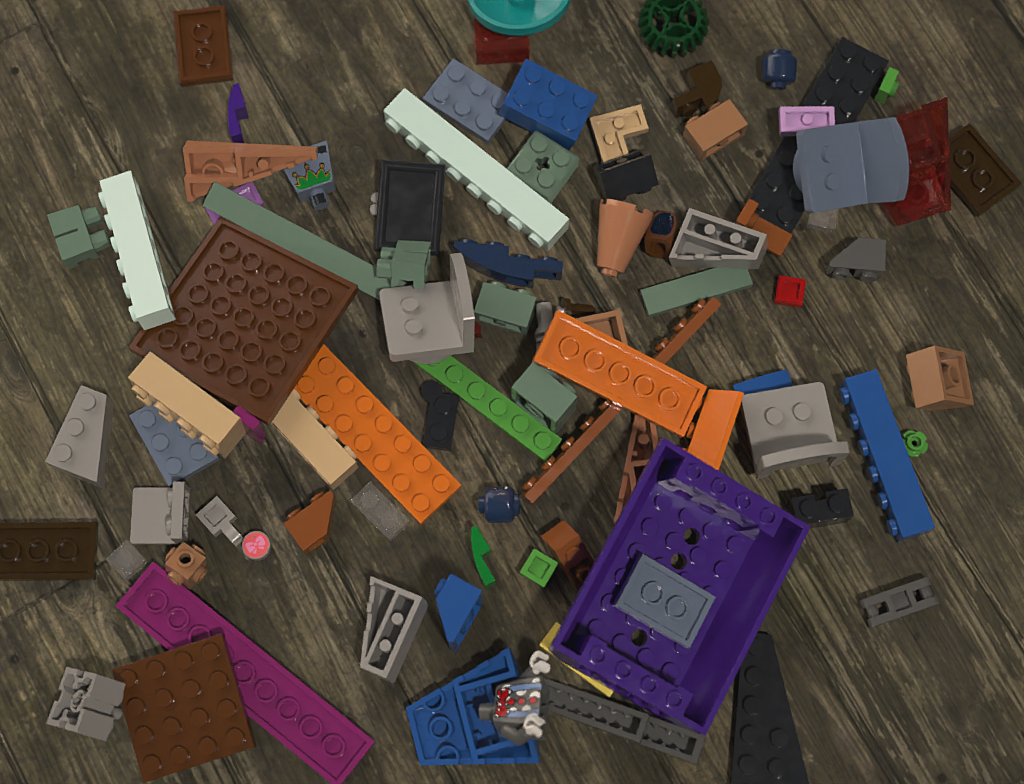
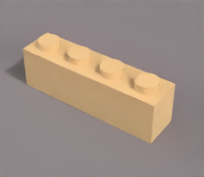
(314, 441)

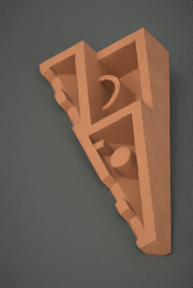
(236, 163)

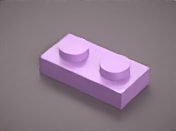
(801, 118)

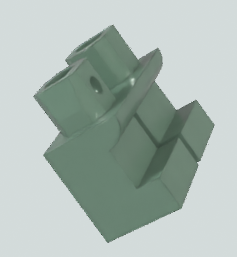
(74, 235)
(406, 262)

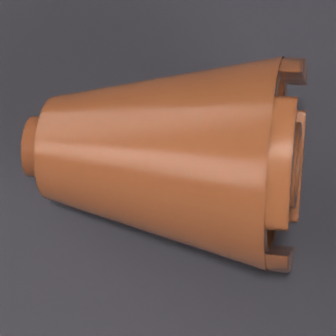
(619, 234)

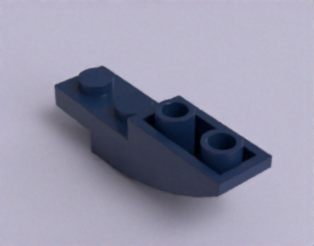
(495, 263)

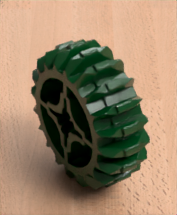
(670, 11)

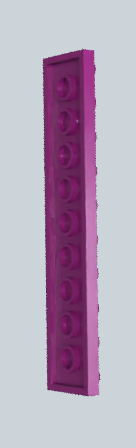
(269, 691)

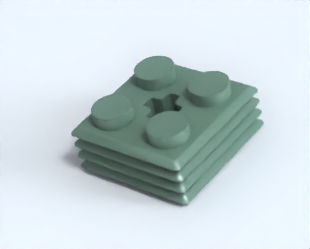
(540, 151)

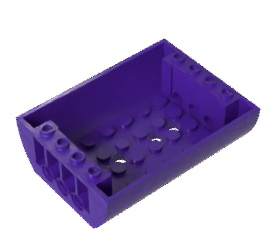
(737, 556)

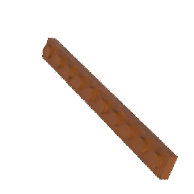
(593, 426)

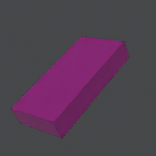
(251, 424)

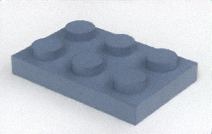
(467, 101)
(171, 449)
(664, 601)

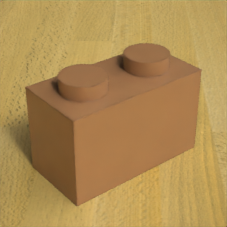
(714, 129)

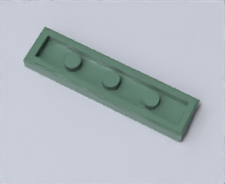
(692, 288)

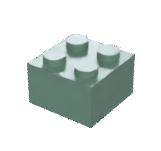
(544, 397)

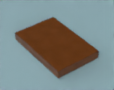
(203, 46)

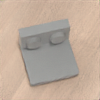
(160, 515)

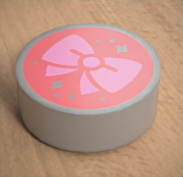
(256, 545)

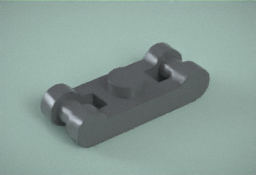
(899, 602)

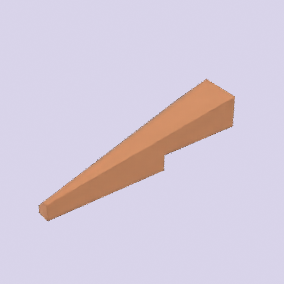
(641, 446)

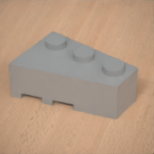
(84, 438)

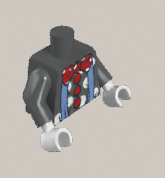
(521, 704)

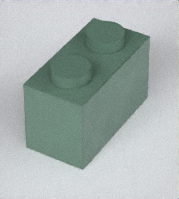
(505, 307)

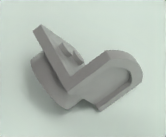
(430, 321)
(791, 429)

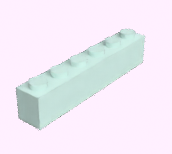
(137, 251)

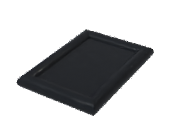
(409, 203)

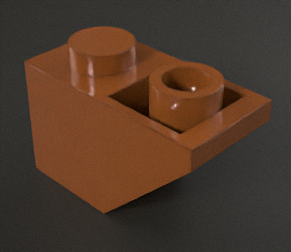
(314, 523)
(569, 552)

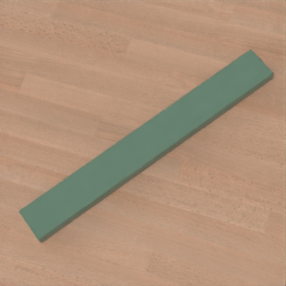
(295, 239)

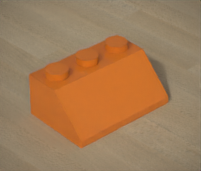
(713, 425)

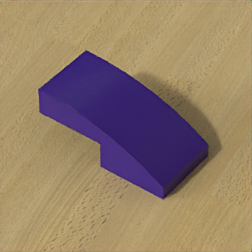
(236, 111)

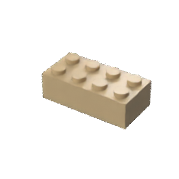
(187, 405)

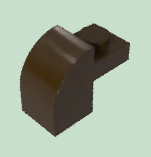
(704, 92)

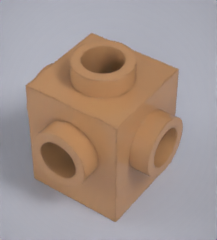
(189, 573)

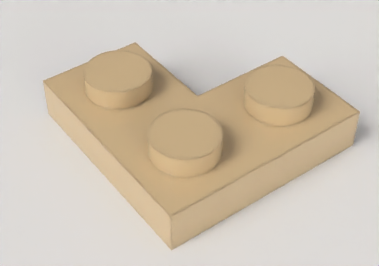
(612, 129)

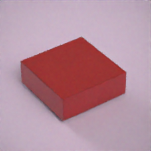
(790, 291)

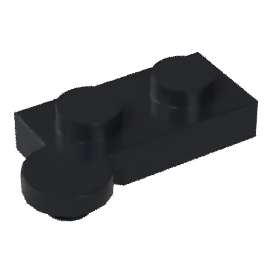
(440, 417)

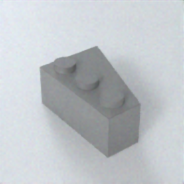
(714, 243)
(390, 628)

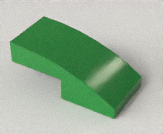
(480, 551)

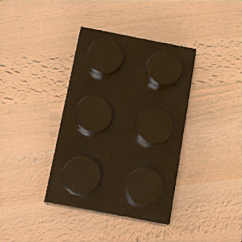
(978, 171)

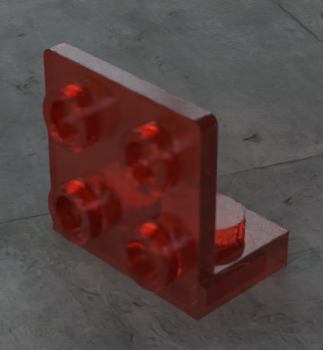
(498, 47)

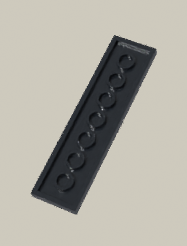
(842, 84)

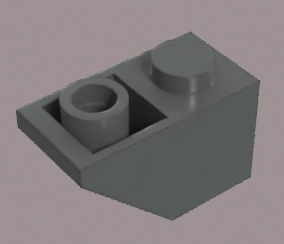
(861, 260)

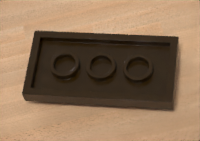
(48, 551)

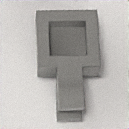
(218, 519)

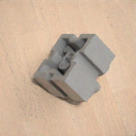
(87, 704)

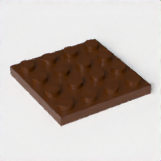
(184, 708)

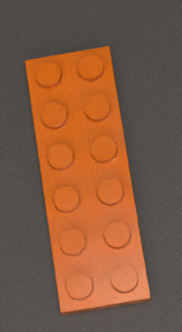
(619, 373)

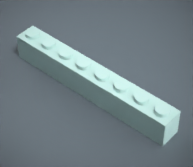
(476, 170)

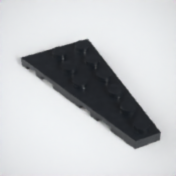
(764, 729)

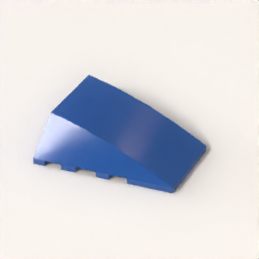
(449, 724)

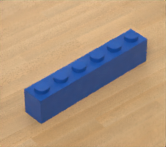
(886, 456)

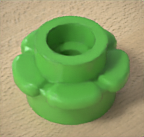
(919, 438)

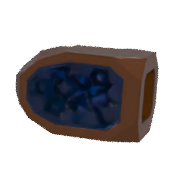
(661, 234)

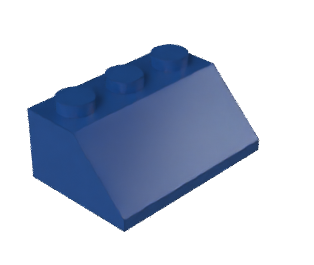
(458, 608)

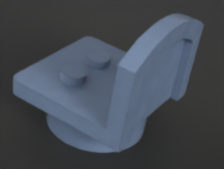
(851, 164)

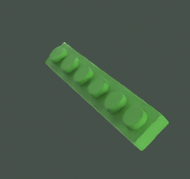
(494, 406)

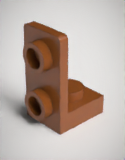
(777, 237)

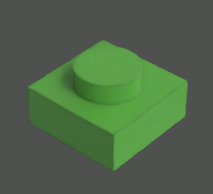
(888, 86)
(538, 568)

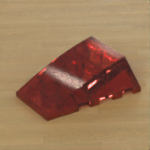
(929, 163)

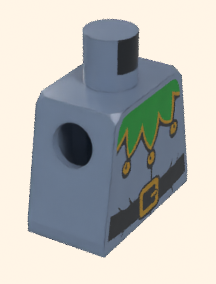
(313, 178)

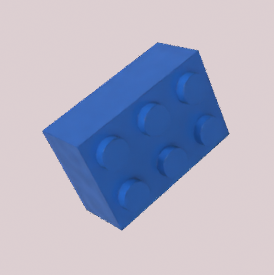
(547, 104)

